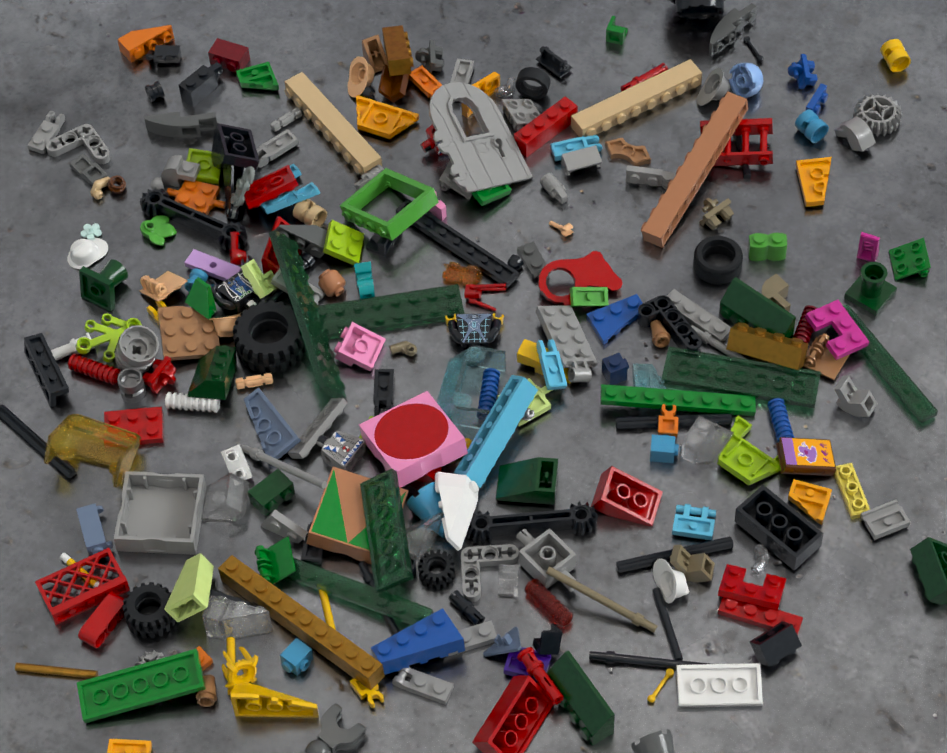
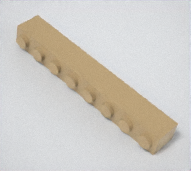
(636, 99)
(331, 124)

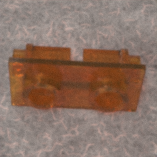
(469, 273)

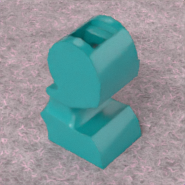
(364, 279)

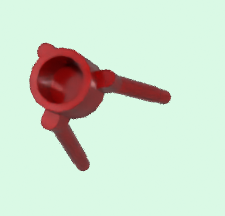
(473, 292)

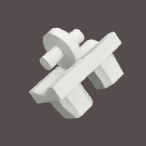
(237, 462)

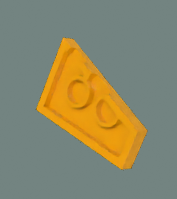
(487, 85)
(813, 179)

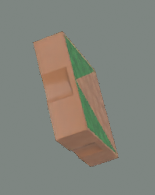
(340, 516)

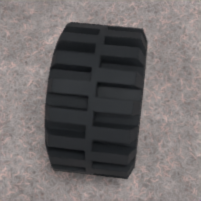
(141, 598)

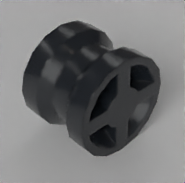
(154, 91)

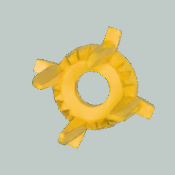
(248, 667)

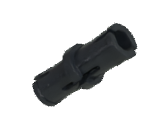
(466, 608)

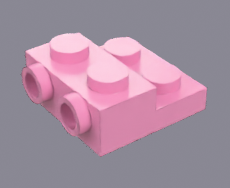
(359, 347)

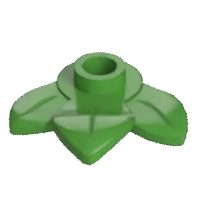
(157, 229)

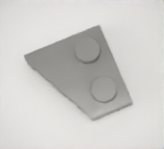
(284, 527)

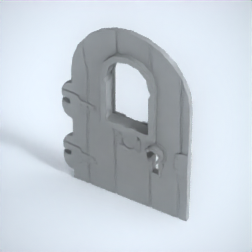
(476, 157)

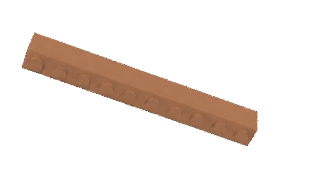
(694, 169)

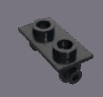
(553, 62)

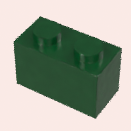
(271, 492)

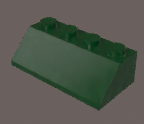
(749, 306)
(582, 699)

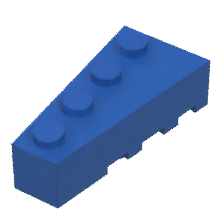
(419, 643)

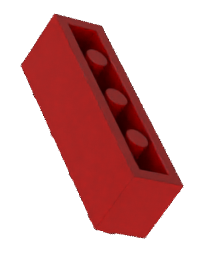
(545, 126)

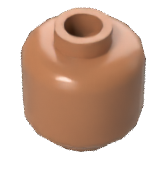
(331, 283)

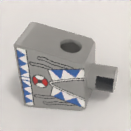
(341, 450)

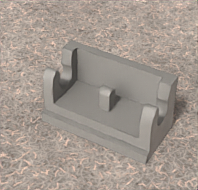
(580, 159)

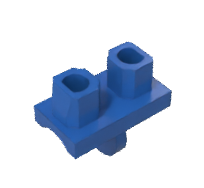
(802, 72)

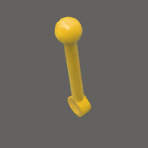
(669, 673)

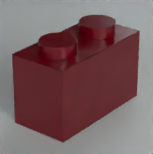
(229, 55)

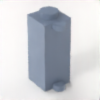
(92, 529)

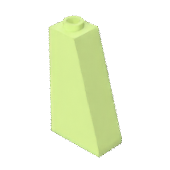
(191, 589)

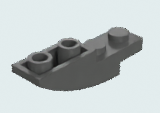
(728, 27)
(181, 127)

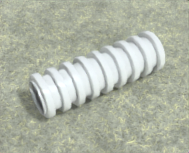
(183, 401)

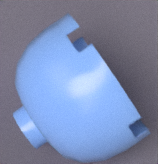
(746, 79)

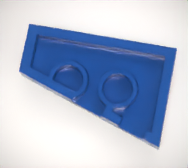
(613, 317)

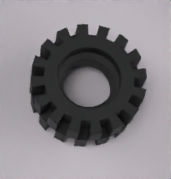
(436, 559)

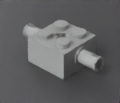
(545, 552)

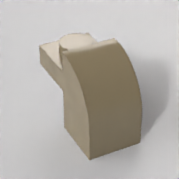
(776, 290)
(695, 567)

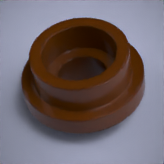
(116, 180)

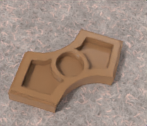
(634, 154)

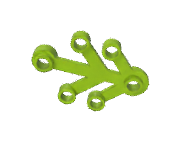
(109, 334)

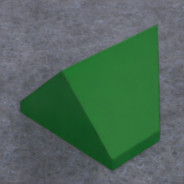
(201, 298)

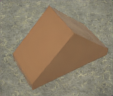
(374, 53)

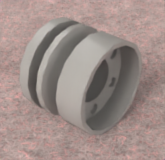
(137, 348)

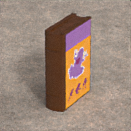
(806, 456)

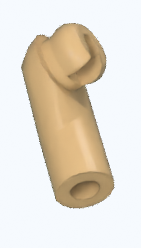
(97, 187)

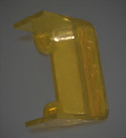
(94, 441)

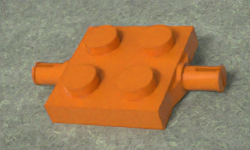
(198, 196)

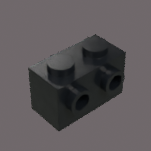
(775, 644)

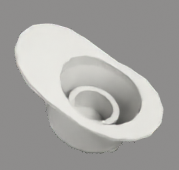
(86, 252)
(670, 581)

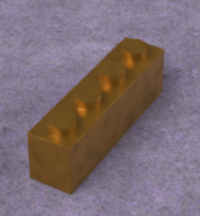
(397, 50)
(767, 346)

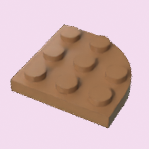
(185, 333)

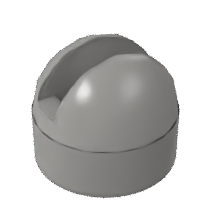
(157, 182)

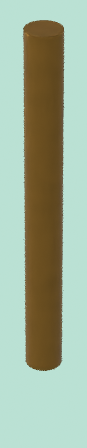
(55, 670)

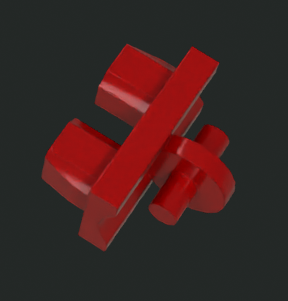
(162, 374)

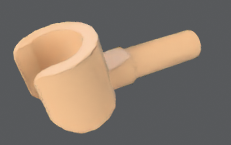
(565, 230)

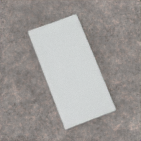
(719, 685)

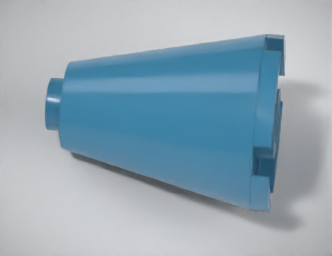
(426, 504)

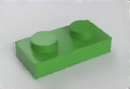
(589, 296)

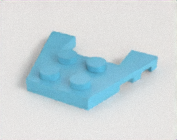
(292, 197)

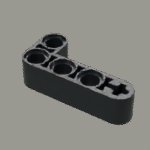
(674, 322)

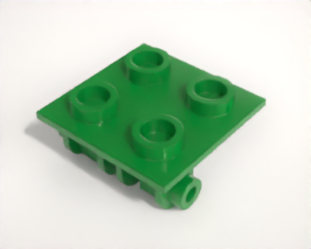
(910, 259)
(276, 561)

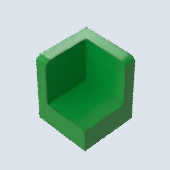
(615, 33)

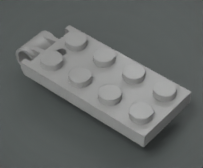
(574, 350)

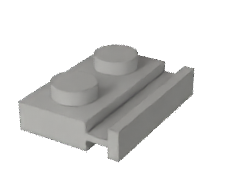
(885, 519)

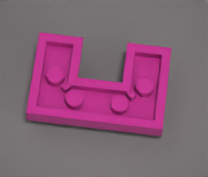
(850, 336)

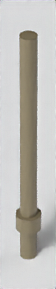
(636, 618)

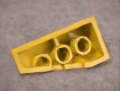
(258, 701)

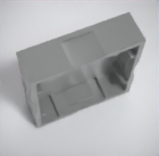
(160, 513)

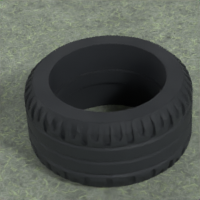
(716, 274)

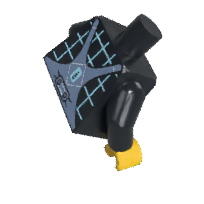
(474, 328)

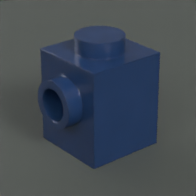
(615, 369)

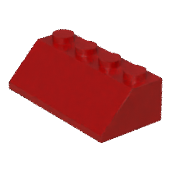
(514, 718)

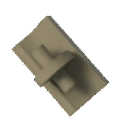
(713, 211)

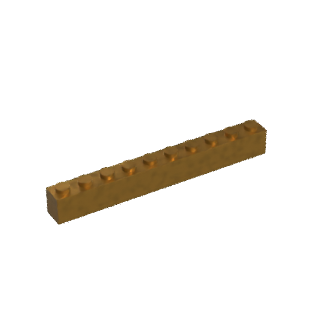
(302, 623)

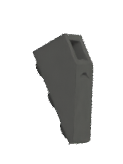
(308, 237)

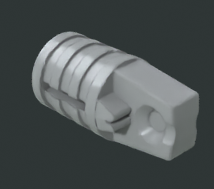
(366, 177)
(554, 187)

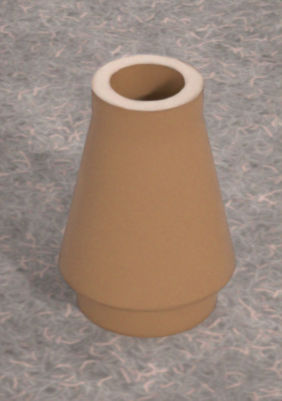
(660, 336)
(208, 696)

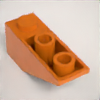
(139, 42)

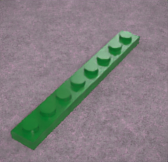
(684, 400)

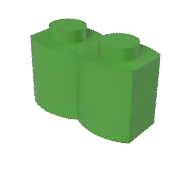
(767, 246)

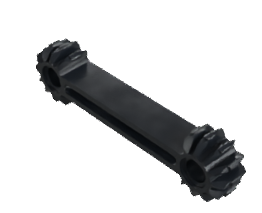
(159, 203)
(533, 522)

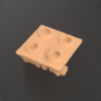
(162, 286)

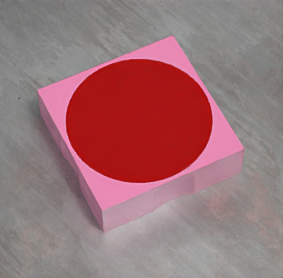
(413, 438)

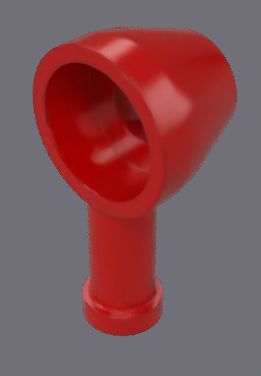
(235, 253)

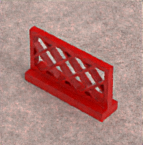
(88, 597)

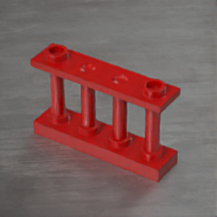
(747, 127)

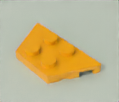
(382, 118)

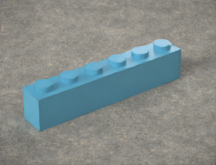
(497, 429)

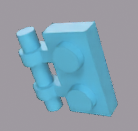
(694, 526)

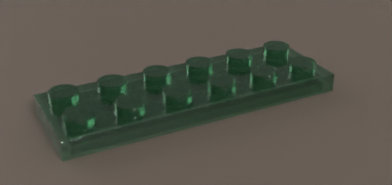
(386, 531)

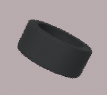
(536, 75)

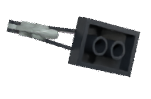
(234, 151)

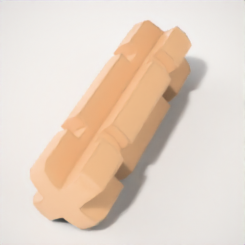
(253, 381)

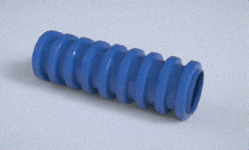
(489, 389)
(780, 418)

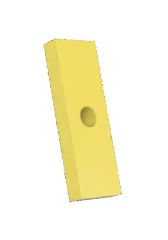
(855, 498)

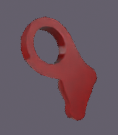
(585, 271)

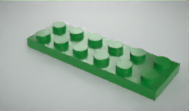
(140, 685)

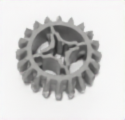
(879, 113)

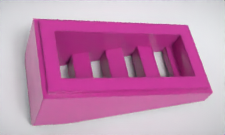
(868, 247)

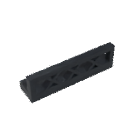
(45, 367)

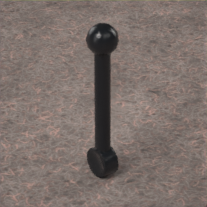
(746, 39)

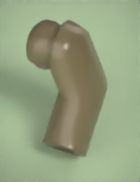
(404, 347)

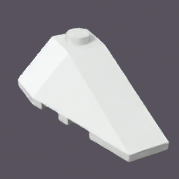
(458, 504)

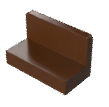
(392, 86)

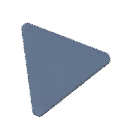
(508, 643)

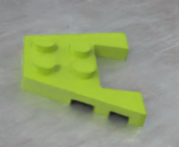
(744, 459)

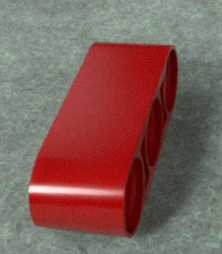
(102, 620)

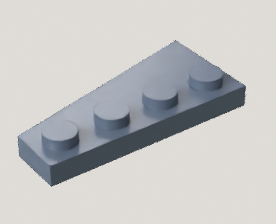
(270, 426)

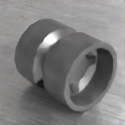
(131, 385)

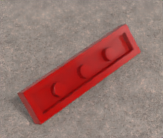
(757, 615)

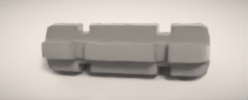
(285, 119)

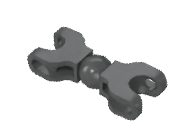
(334, 738)

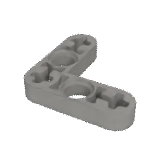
(84, 138)
(475, 564)

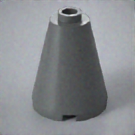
(655, 743)

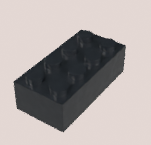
(778, 527)

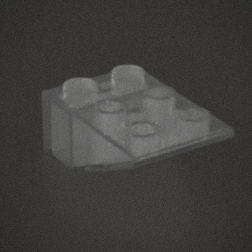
(235, 619)

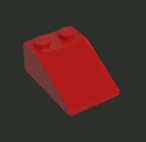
(626, 497)

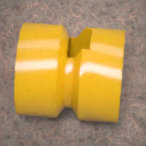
(895, 55)

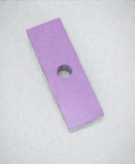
(211, 265)

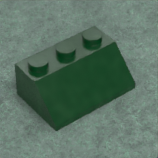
(214, 373)
(931, 563)

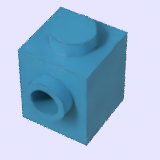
(663, 448)
(296, 657)

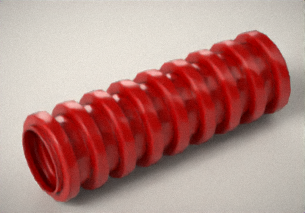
(93, 368)

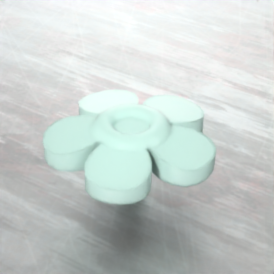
(91, 231)

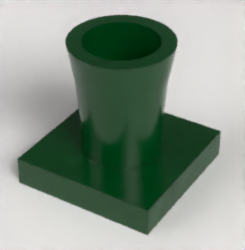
(100, 286)
(871, 289)

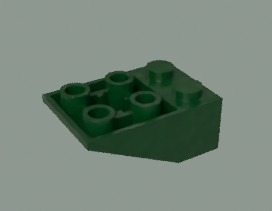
(528, 481)

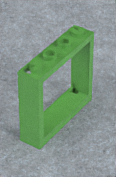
(424, 200)

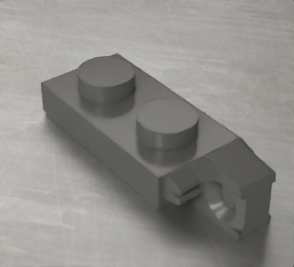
(532, 260)

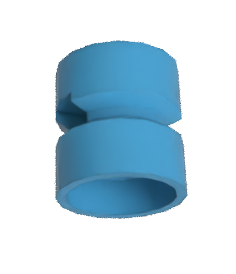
(811, 126)

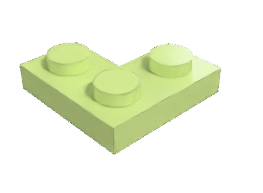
(260, 282)

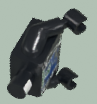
(235, 292)

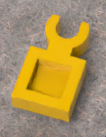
(364, 692)

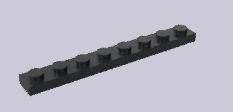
(464, 247)

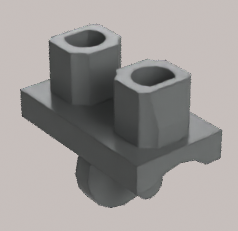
(429, 55)

